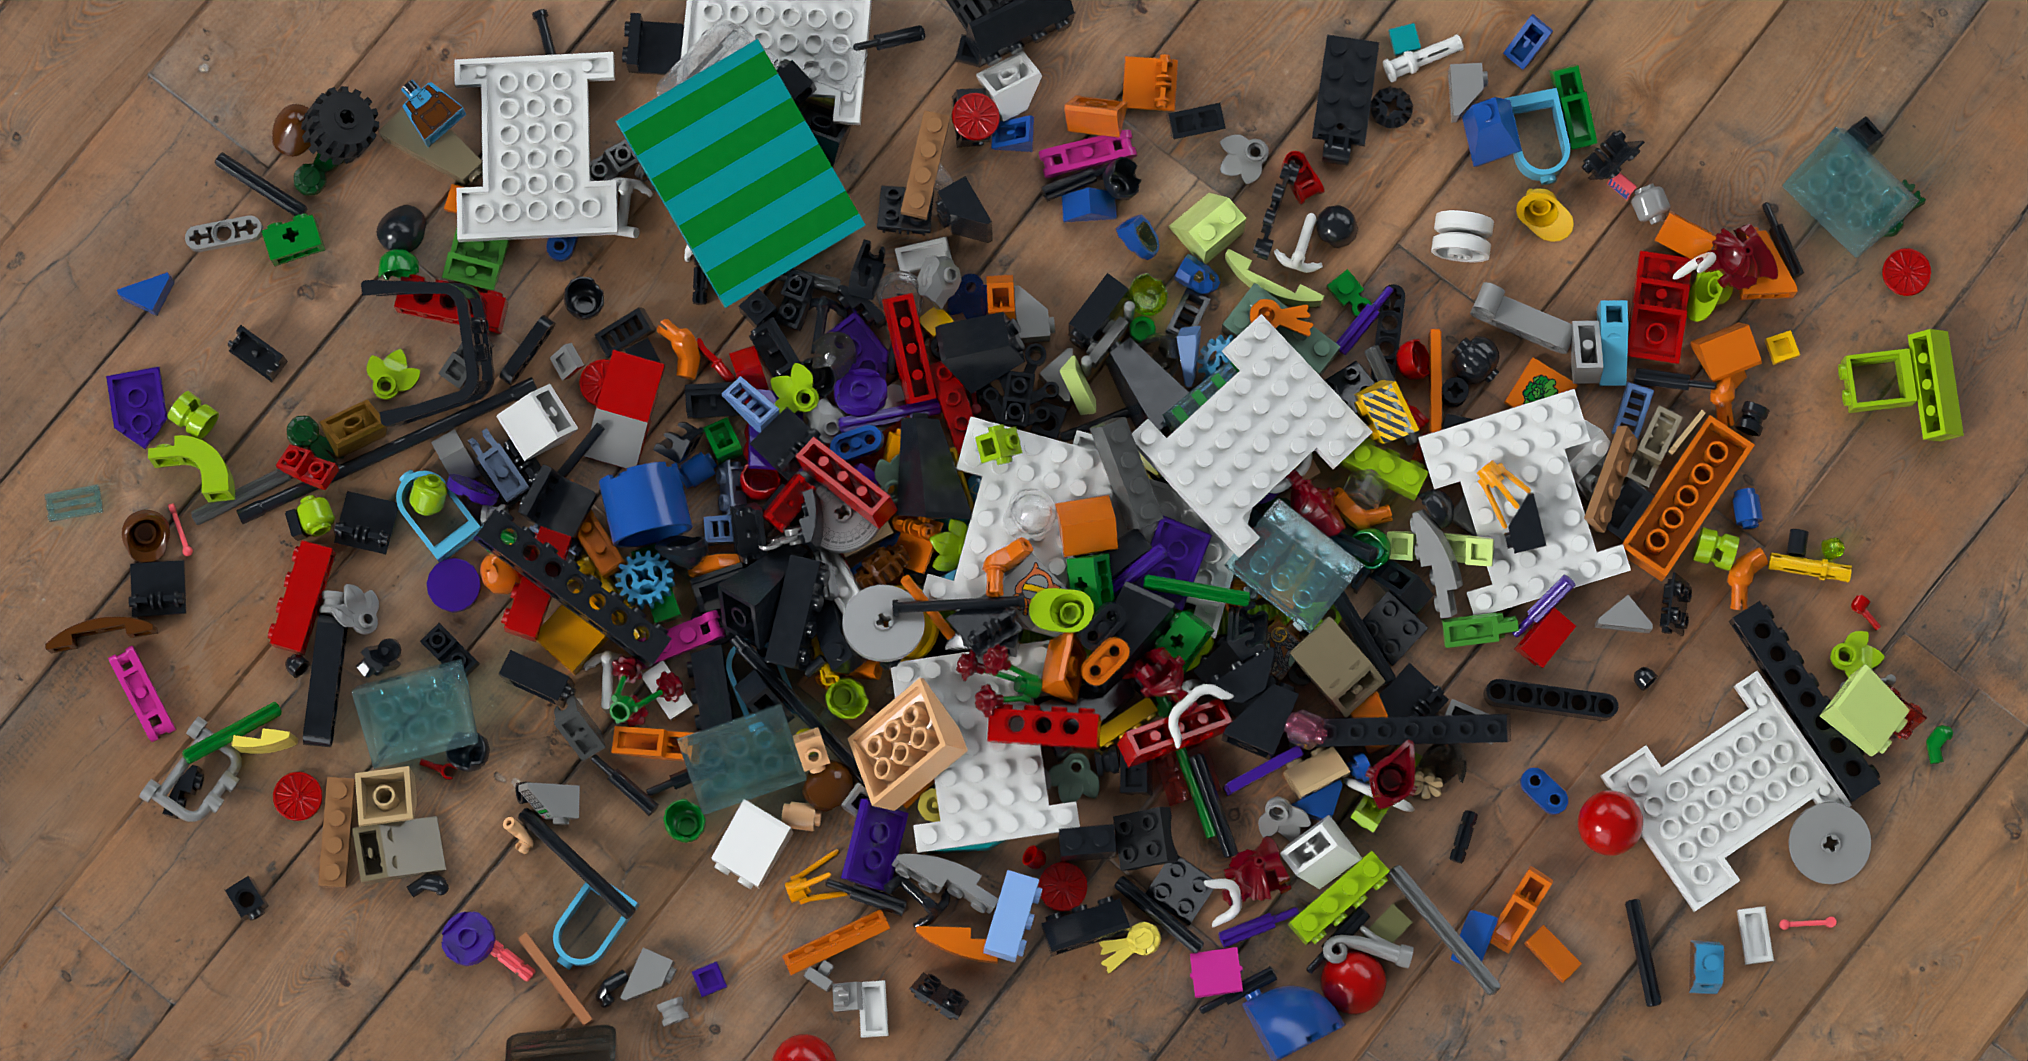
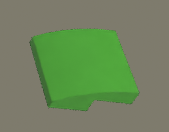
(476, 262)

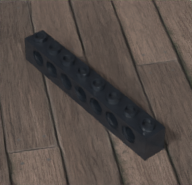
(490, 538)
(1789, 694)
(1419, 729)

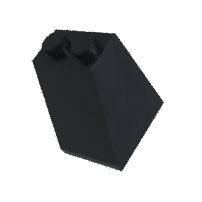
(980, 348)
(1263, 722)

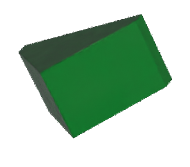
(723, 440)

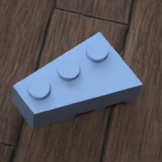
(1012, 916)

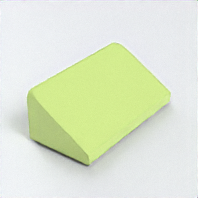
(1078, 386)

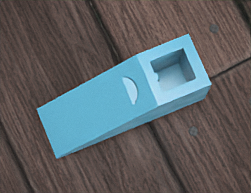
(1614, 340)

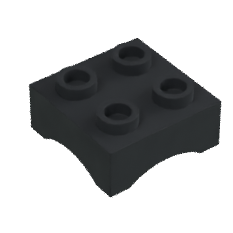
(1145, 838)

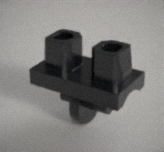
(380, 658)

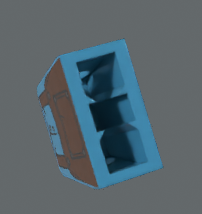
(431, 110)
(1706, 967)

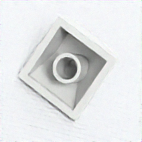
(1011, 84)

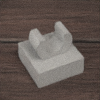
(820, 976)
(847, 996)

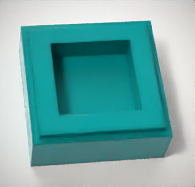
(1404, 39)

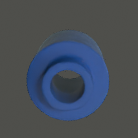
(697, 469)
(1747, 508)

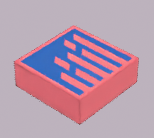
(1622, 186)

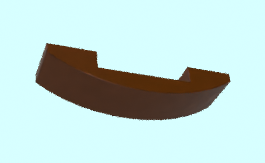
(67, 639)

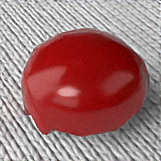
(1413, 360)
(759, 483)

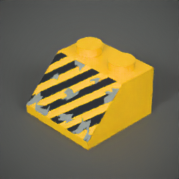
(1385, 411)

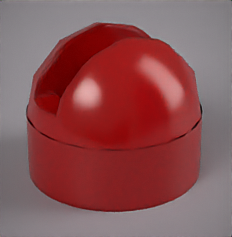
(1034, 857)

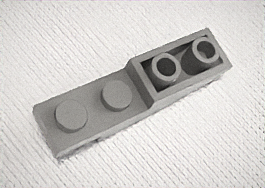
(1435, 550)
(935, 872)

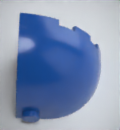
(1290, 1018)

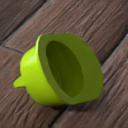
(1706, 295)
(1061, 610)

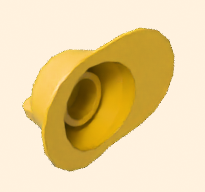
(1545, 215)

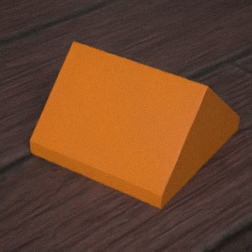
(1095, 116)
(1684, 236)
(1727, 351)
(1087, 526)
(1063, 667)

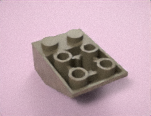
(1337, 667)
(398, 850)

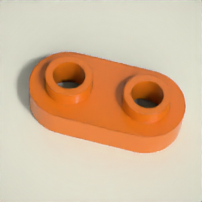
(1106, 663)

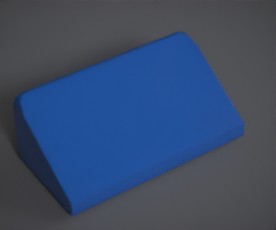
(1477, 933)

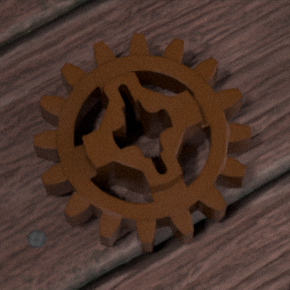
(882, 566)

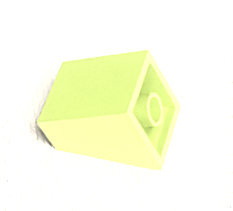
(1209, 226)
(1866, 711)

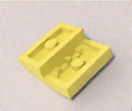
(270, 742)

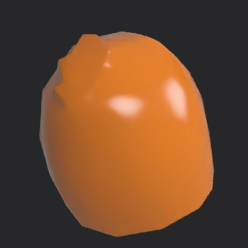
(498, 575)

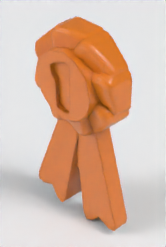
(1285, 317)

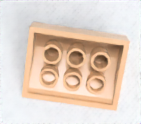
(906, 746)

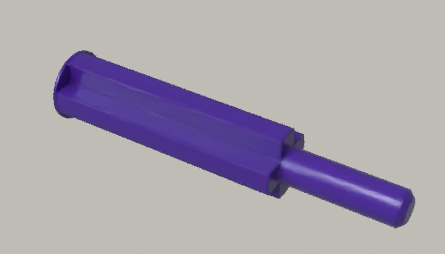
(1362, 322)
(1546, 603)
(1254, 927)

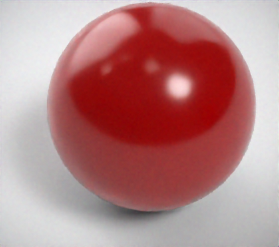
(1610, 823)
(1355, 983)
(804, 1048)

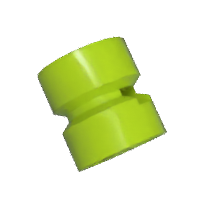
(190, 413)
(1706, 546)

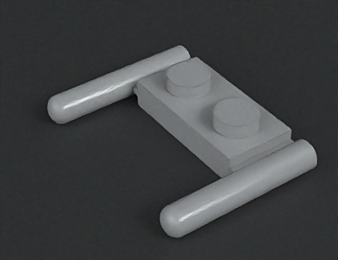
(1112, 332)

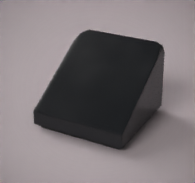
(1865, 132)

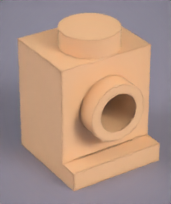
(810, 742)

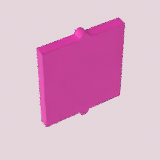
(1216, 972)

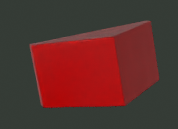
(748, 366)

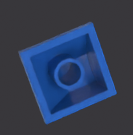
(1491, 131)

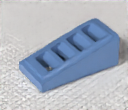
(1188, 345)
(1631, 387)
(746, 410)
(709, 535)

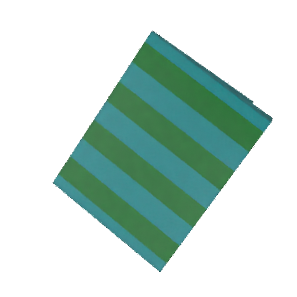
(740, 173)

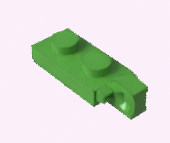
(1477, 629)

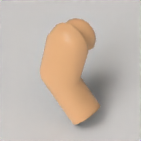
(518, 830)

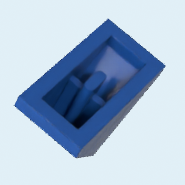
(1528, 42)
(1014, 135)
(1088, 205)
(149, 293)
(1321, 802)

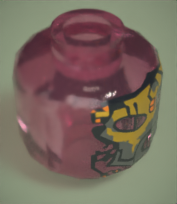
(1305, 729)

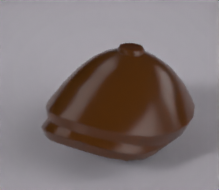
(287, 131)
(146, 535)
(828, 787)

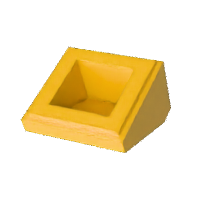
(932, 319)

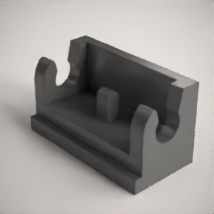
(579, 729)

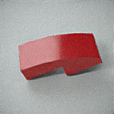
(305, 467)

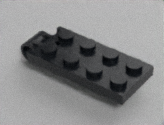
(1344, 96)

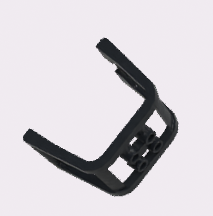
(474, 342)

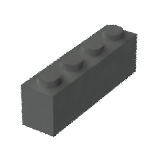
(1126, 473)

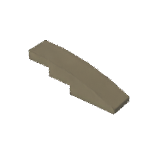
(1653, 446)

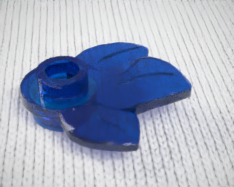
(970, 303)

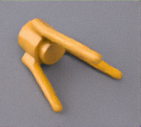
(1492, 475)
(799, 888)

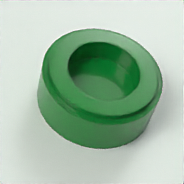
(1141, 328)

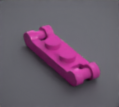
(1086, 153)
(690, 636)
(141, 693)

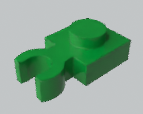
(1348, 290)

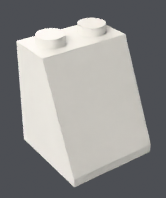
(751, 845)

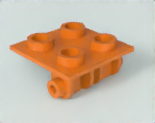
(1150, 83)
(916, 539)

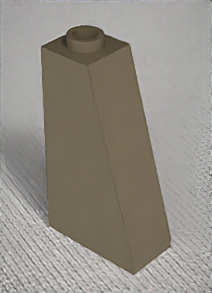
(446, 154)

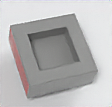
(566, 361)

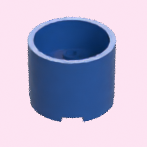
(645, 504)

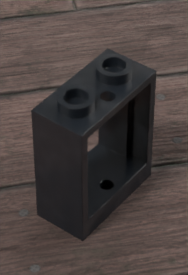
(537, 679)

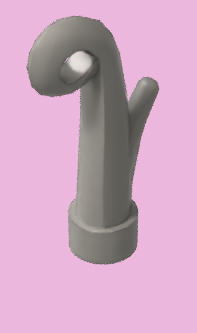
(1372, 945)

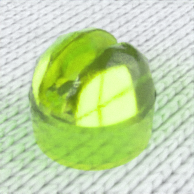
(1832, 548)

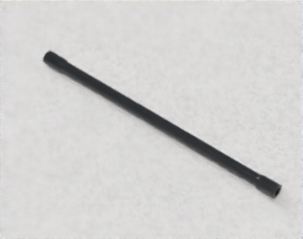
(513, 393)

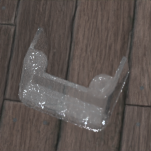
(708, 50)

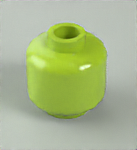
(428, 494)
(315, 515)

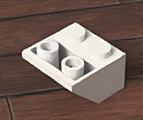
(537, 422)
(1588, 459)
(1320, 853)

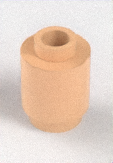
(801, 816)

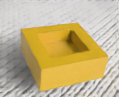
(1782, 347)

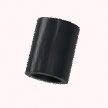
(1797, 542)

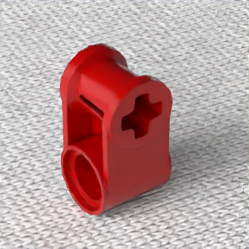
(1305, 178)

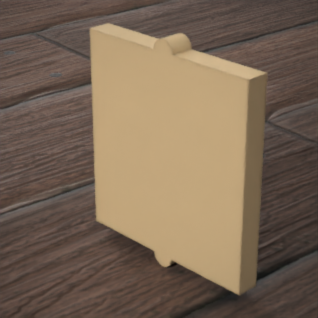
(1680, 440)

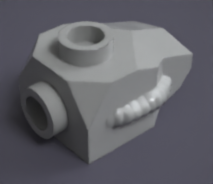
(938, 280)
(825, 420)

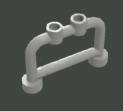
(213, 800)

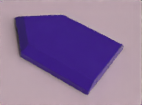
(870, 350)
(138, 404)

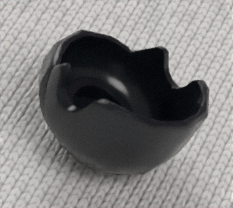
(1120, 179)
(1337, 226)
(583, 298)
(823, 378)
(1439, 506)
(470, 757)

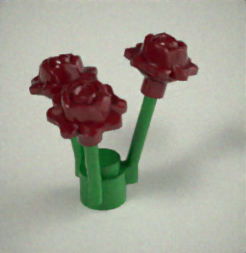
(995, 660)
(630, 709)

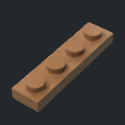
(925, 165)
(1611, 479)
(337, 832)

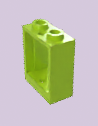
(1904, 376)

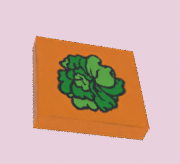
(1537, 383)

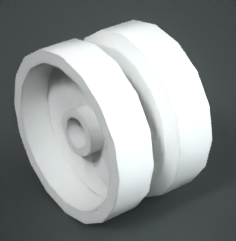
(1462, 236)

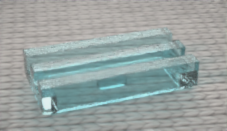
(71, 493)

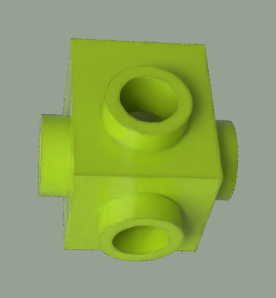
(998, 445)

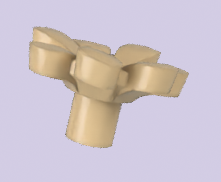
(1427, 784)

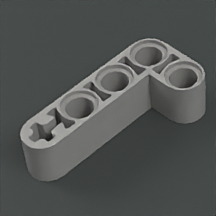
(1521, 320)

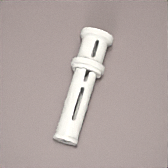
(1412, 61)

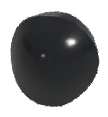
(402, 228)
(683, 550)

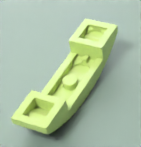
(1304, 296)
(1466, 548)

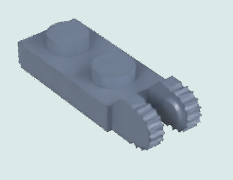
(500, 468)

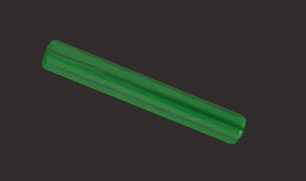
(1196, 590)
(226, 735)

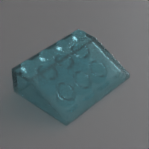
(1850, 192)
(1295, 566)
(416, 713)
(741, 759)

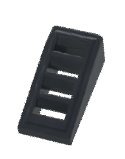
(1197, 298)
(629, 340)

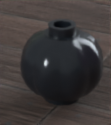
(1475, 360)

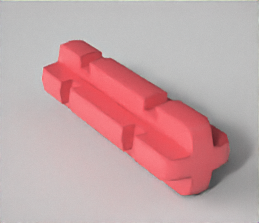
(512, 961)

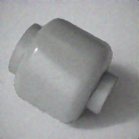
(1650, 204)

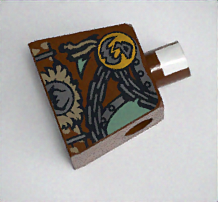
(1284, 638)

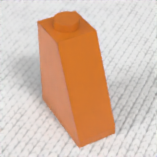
(1767, 288)

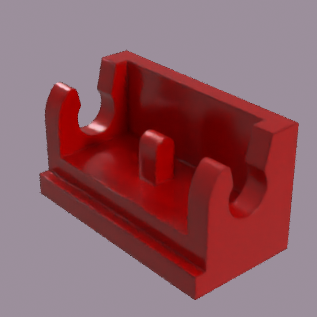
(787, 503)
(1545, 638)

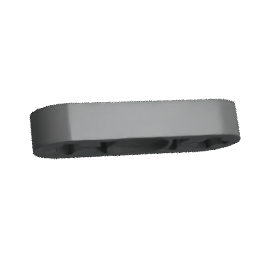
(206, 244)

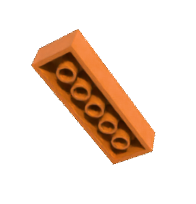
(1686, 498)

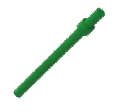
(1164, 709)

